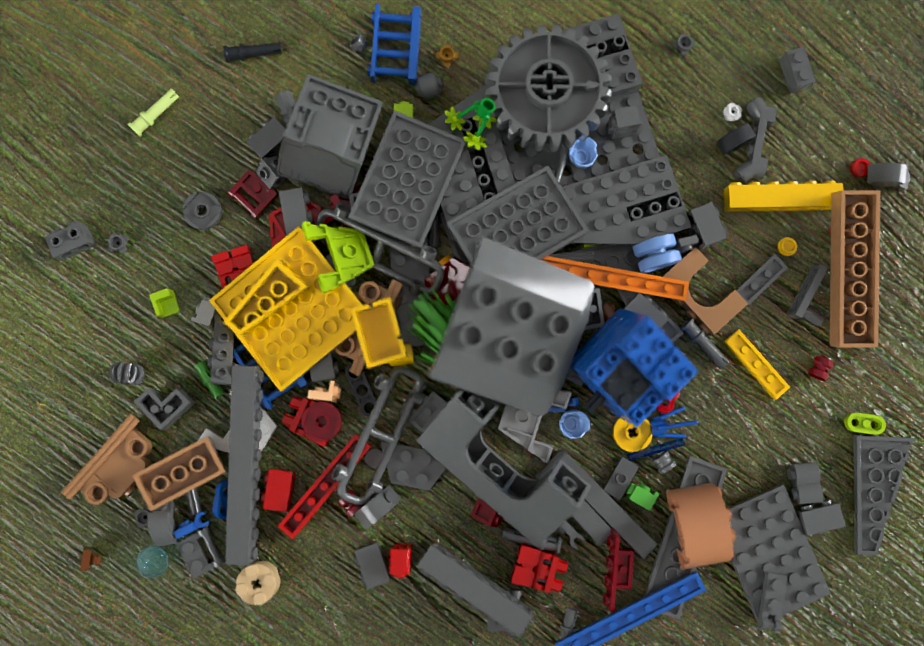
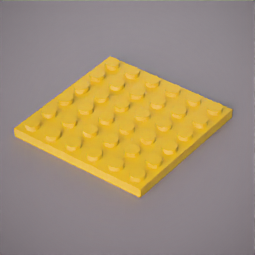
(306, 326)

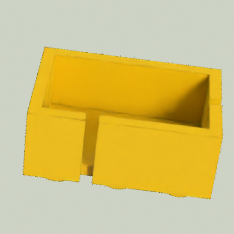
(378, 333)

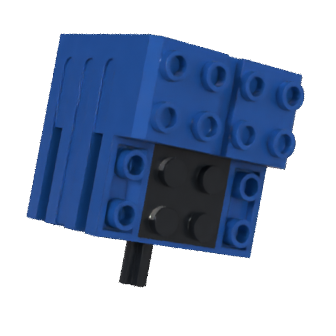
(631, 367)

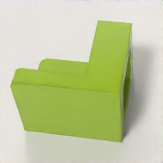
(164, 303)

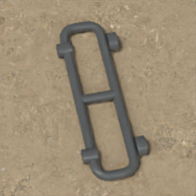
(425, 256)
(385, 384)

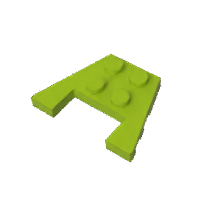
(348, 253)

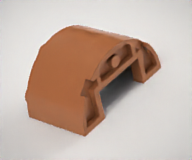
(701, 525)

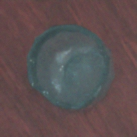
(152, 561)

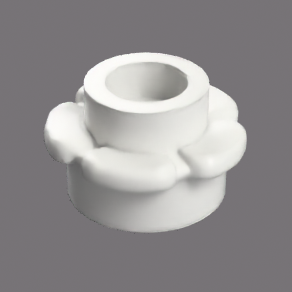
(732, 116)

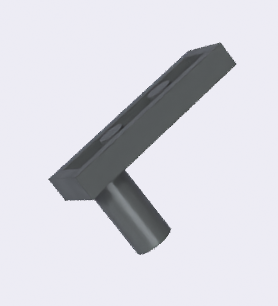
(800, 305)

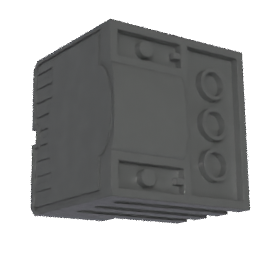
(328, 136)

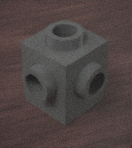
(268, 172)

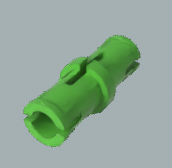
(205, 373)

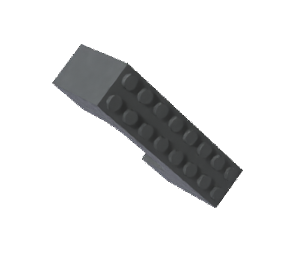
(528, 504)

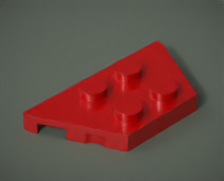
(277, 225)

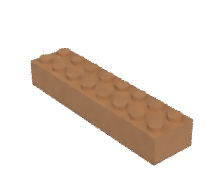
(854, 268)

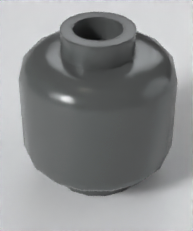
(429, 86)

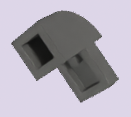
(888, 175)
(377, 507)
(162, 525)

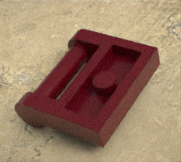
(257, 189)

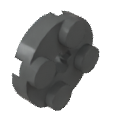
(213, 212)

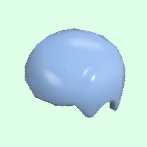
(583, 153)
(574, 424)

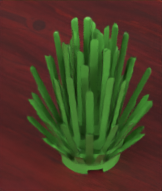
(437, 315)

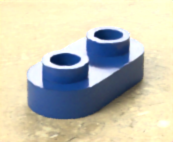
(221, 499)

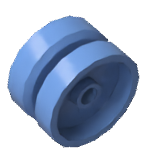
(656, 251)

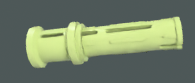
(147, 118)

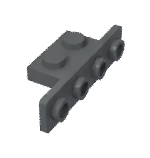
(222, 352)

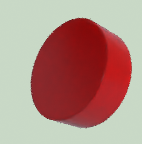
(859, 167)

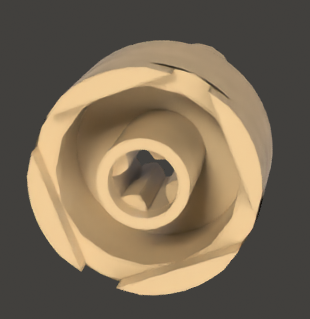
(247, 586)

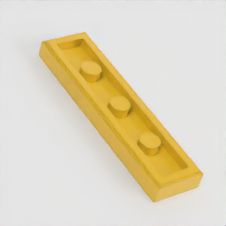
(756, 364)

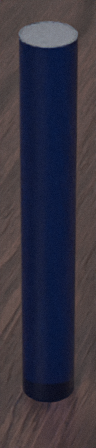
(656, 449)

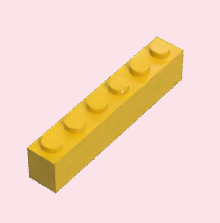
(779, 196)

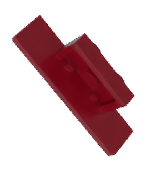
(619, 571)

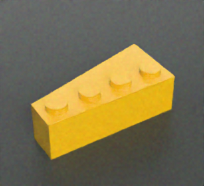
(267, 296)

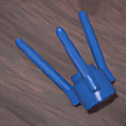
(658, 426)

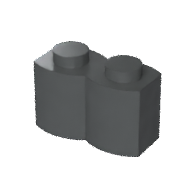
(805, 483)

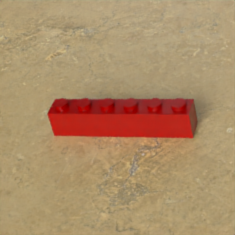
(319, 492)

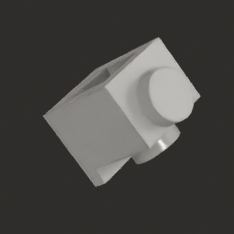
(205, 313)

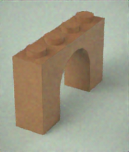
(709, 318)

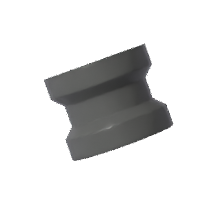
(663, 462)

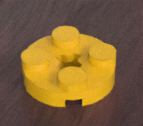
(634, 443)

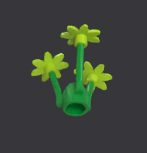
(483, 110)

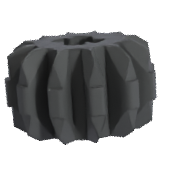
(126, 373)

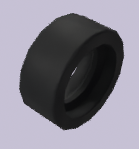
(736, 139)

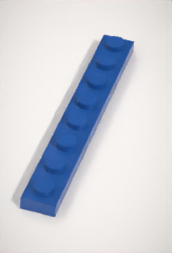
(636, 612)

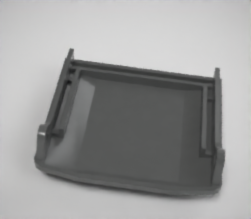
(513, 328)

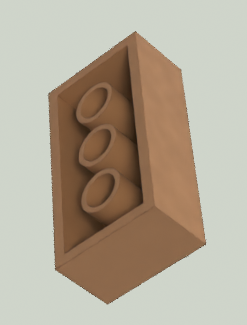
(179, 473)

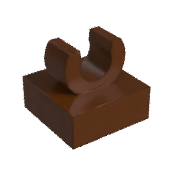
(88, 558)

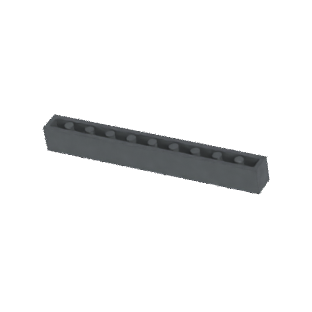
(295, 212)
(243, 464)

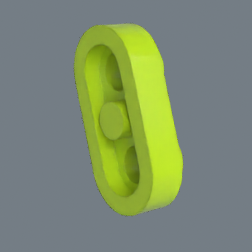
(863, 423)

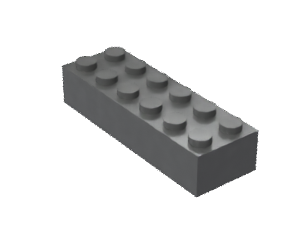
(476, 589)

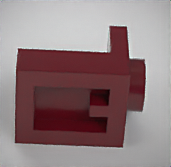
(486, 514)

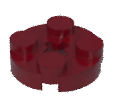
(311, 426)

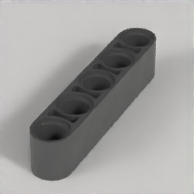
(586, 517)

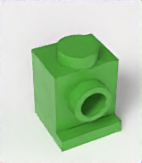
(641, 495)

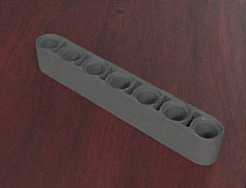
(610, 510)

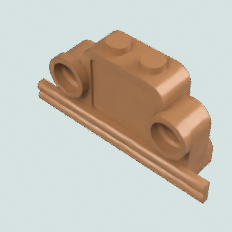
(368, 293)
(112, 466)

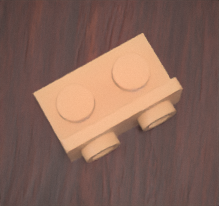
(325, 395)

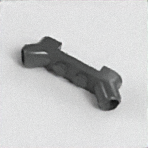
(763, 118)

